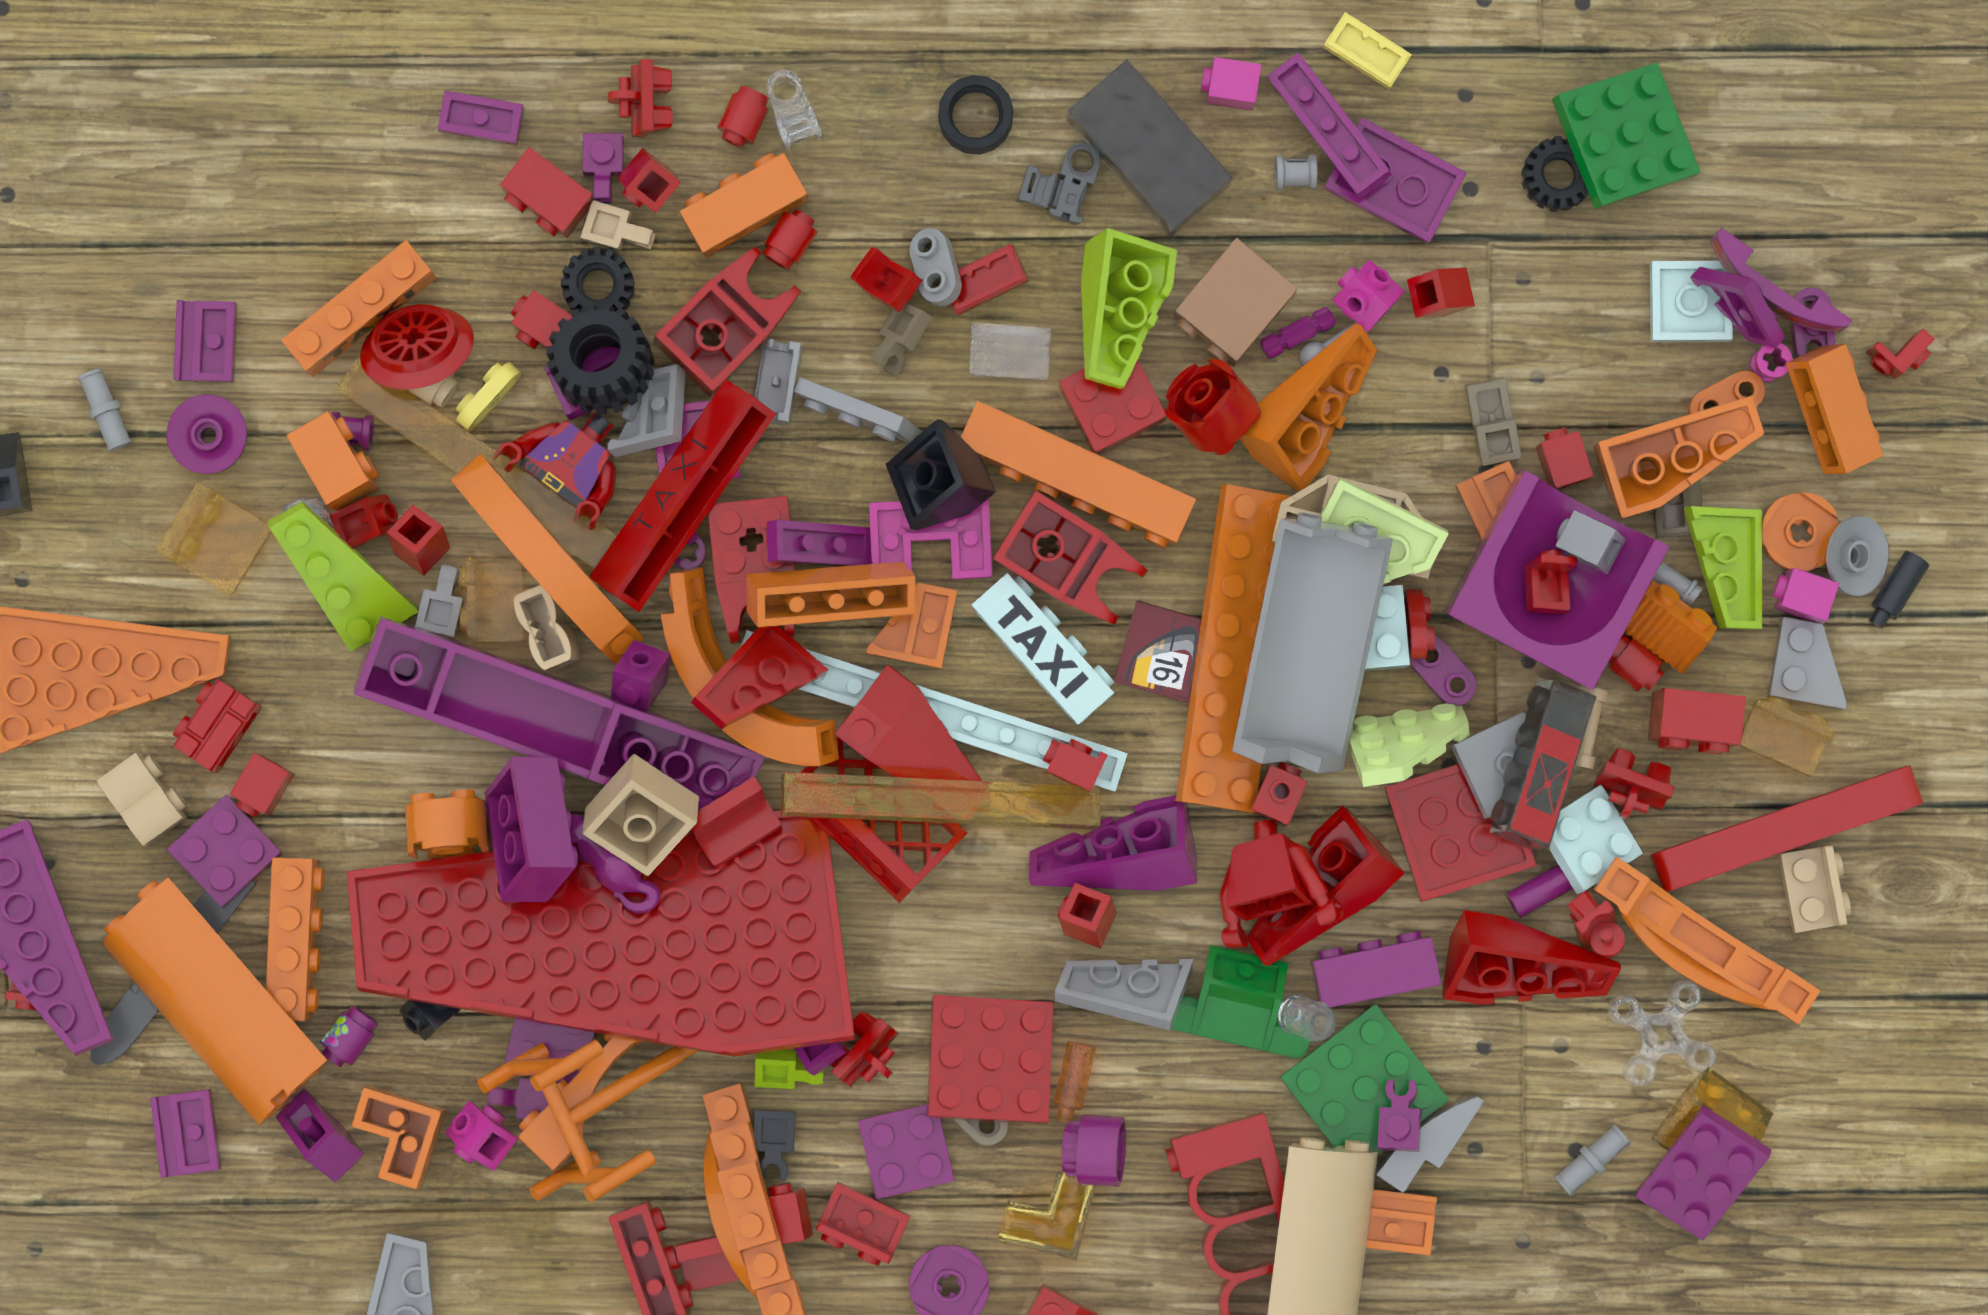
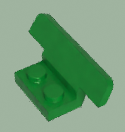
(1240, 1004)

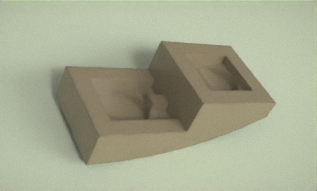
(1493, 421)

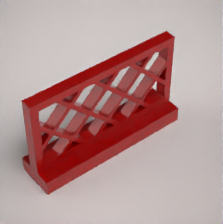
(877, 855)

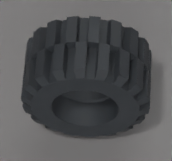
(587, 333)

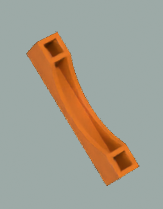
(541, 1129)

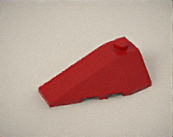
(902, 732)
(1353, 869)
(1505, 958)

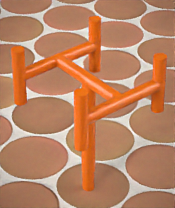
(546, 1073)

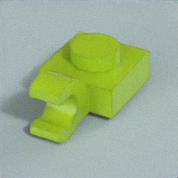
(782, 1069)

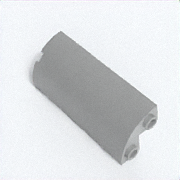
(1312, 643)

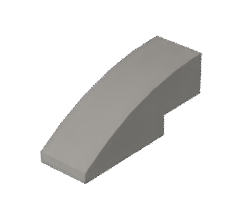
(1437, 1140)

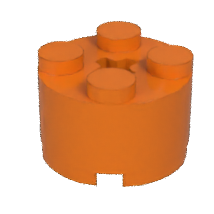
(446, 824)

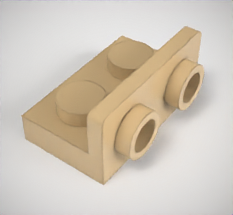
(1814, 888)

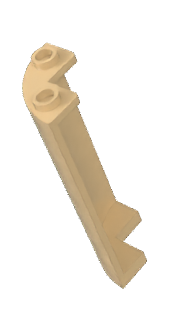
(1323, 1228)

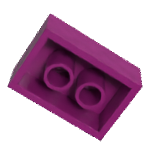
(530, 829)

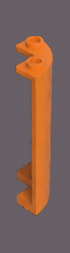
(212, 1000)

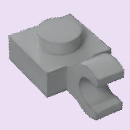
(440, 609)

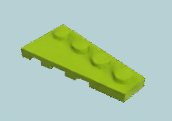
(339, 576)

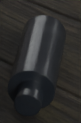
(1898, 588)

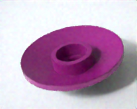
(187, 430)

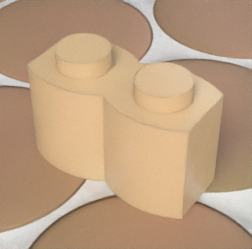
(550, 639)
(142, 798)

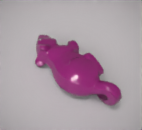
(613, 871)

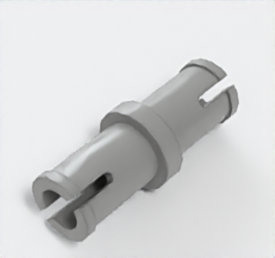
(104, 409)
(1592, 1159)

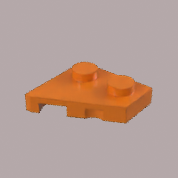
(919, 636)

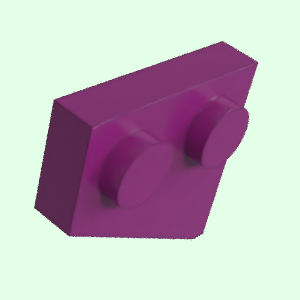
(1742, 305)

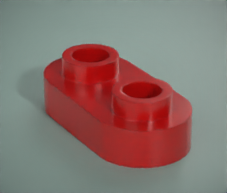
(1417, 612)

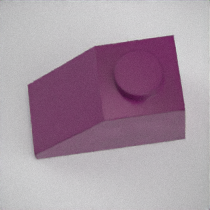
(319, 1136)

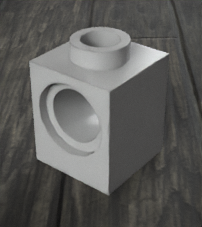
(1589, 541)

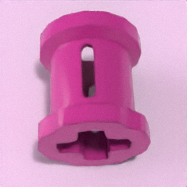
(1759, 366)

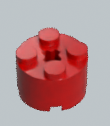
(1211, 406)

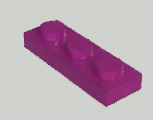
(818, 543)

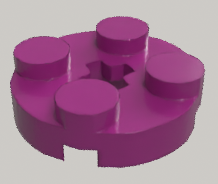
(943, 1262)

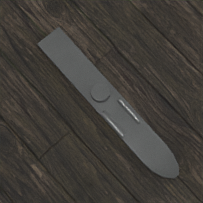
(135, 1008)

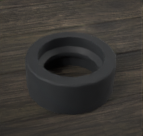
(981, 85)

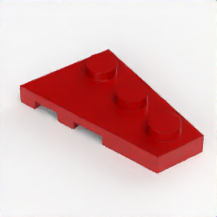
(757, 675)

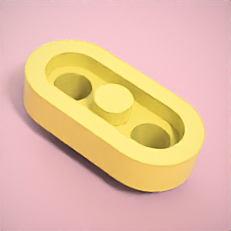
(476, 407)

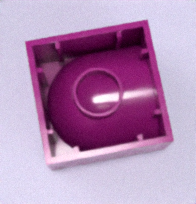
(1601, 605)

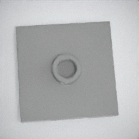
(1485, 758)

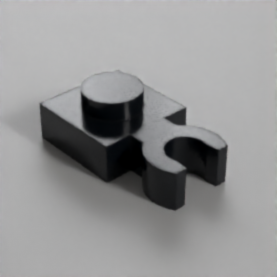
(774, 1134)

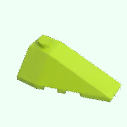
(1121, 295)

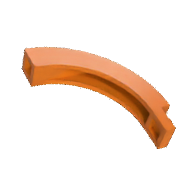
(545, 558)
(699, 658)

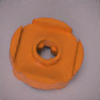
(1794, 510)

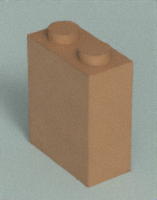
(1234, 303)

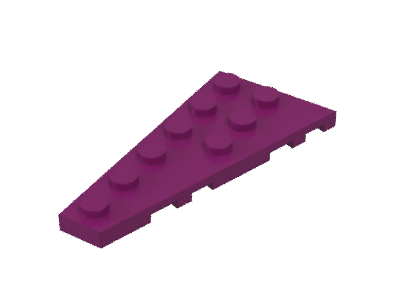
(40, 945)

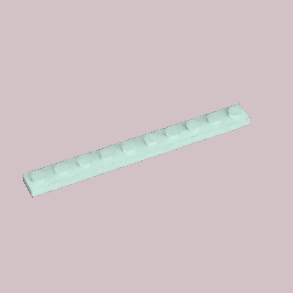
(966, 720)

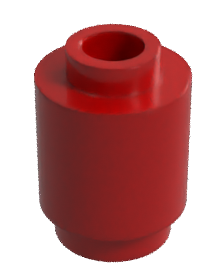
(743, 116)
(789, 239)
(1635, 664)

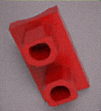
(636, 98)
(1632, 788)
(1596, 926)
(869, 1053)

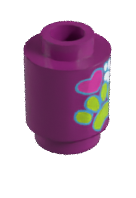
(348, 1036)

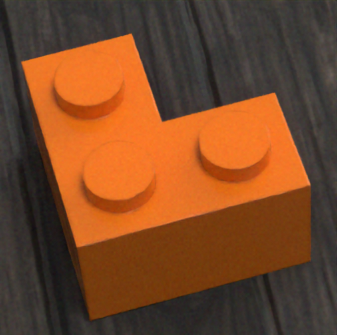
(332, 463)
(411, 1129)

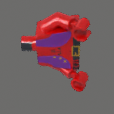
(568, 463)

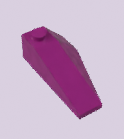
(1135, 852)

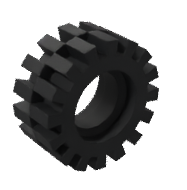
(1538, 187)
(597, 260)

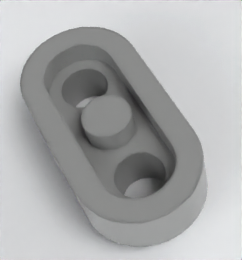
(935, 264)

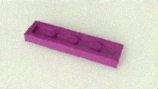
(1329, 125)

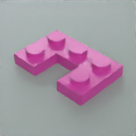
(968, 536)

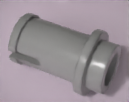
(1685, 588)

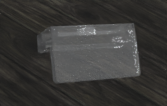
(1010, 351)

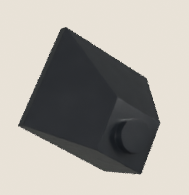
(939, 477)

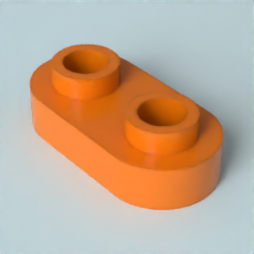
(1728, 391)

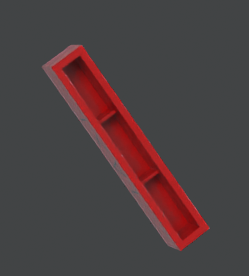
(682, 495)

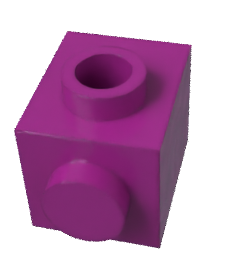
(640, 675)

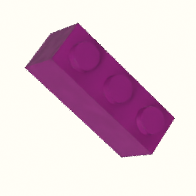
(1375, 970)

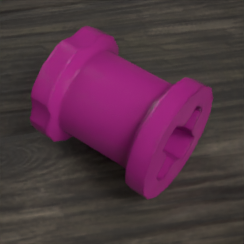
(361, 428)

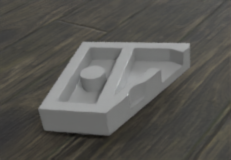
(655, 416)
(1805, 666)

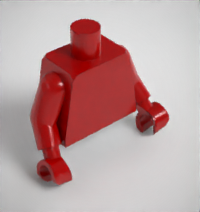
(1268, 879)

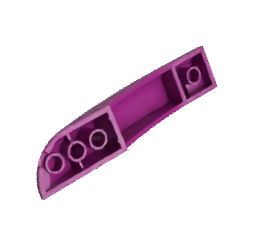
(541, 712)

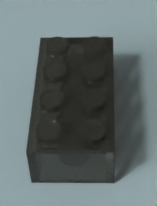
(1149, 148)

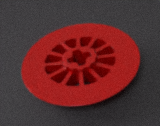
(418, 353)

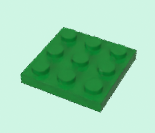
(1626, 135)
(1347, 1079)

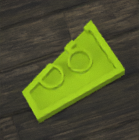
(1731, 562)

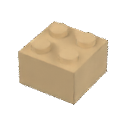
(640, 815)

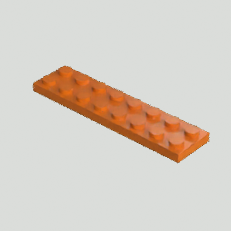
(1227, 635)

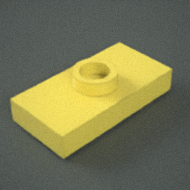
(1367, 50)

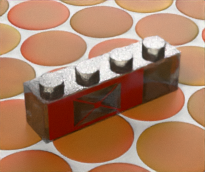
(1542, 764)

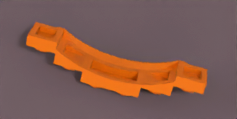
(1701, 948)
(742, 1207)

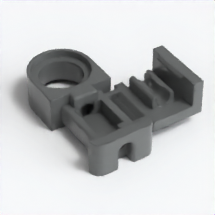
(1064, 193)

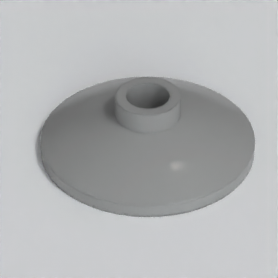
(1857, 555)

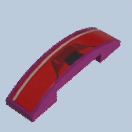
(1818, 316)

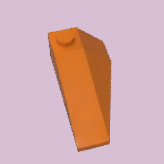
(1307, 409)
(1664, 459)

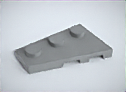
(856, 412)
(1134, 992)
(402, 1278)

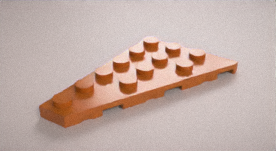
(85, 669)

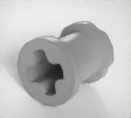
(1295, 172)

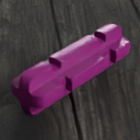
(1297, 332)

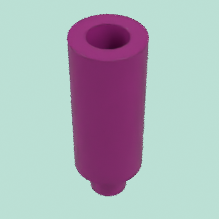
(1538, 891)

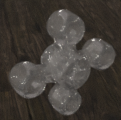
(1652, 1050)

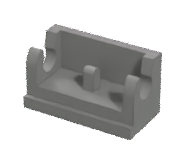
(778, 378)

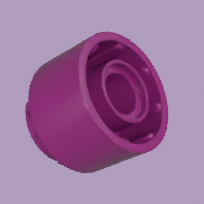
(1095, 1150)

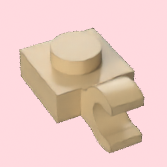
(610, 227)

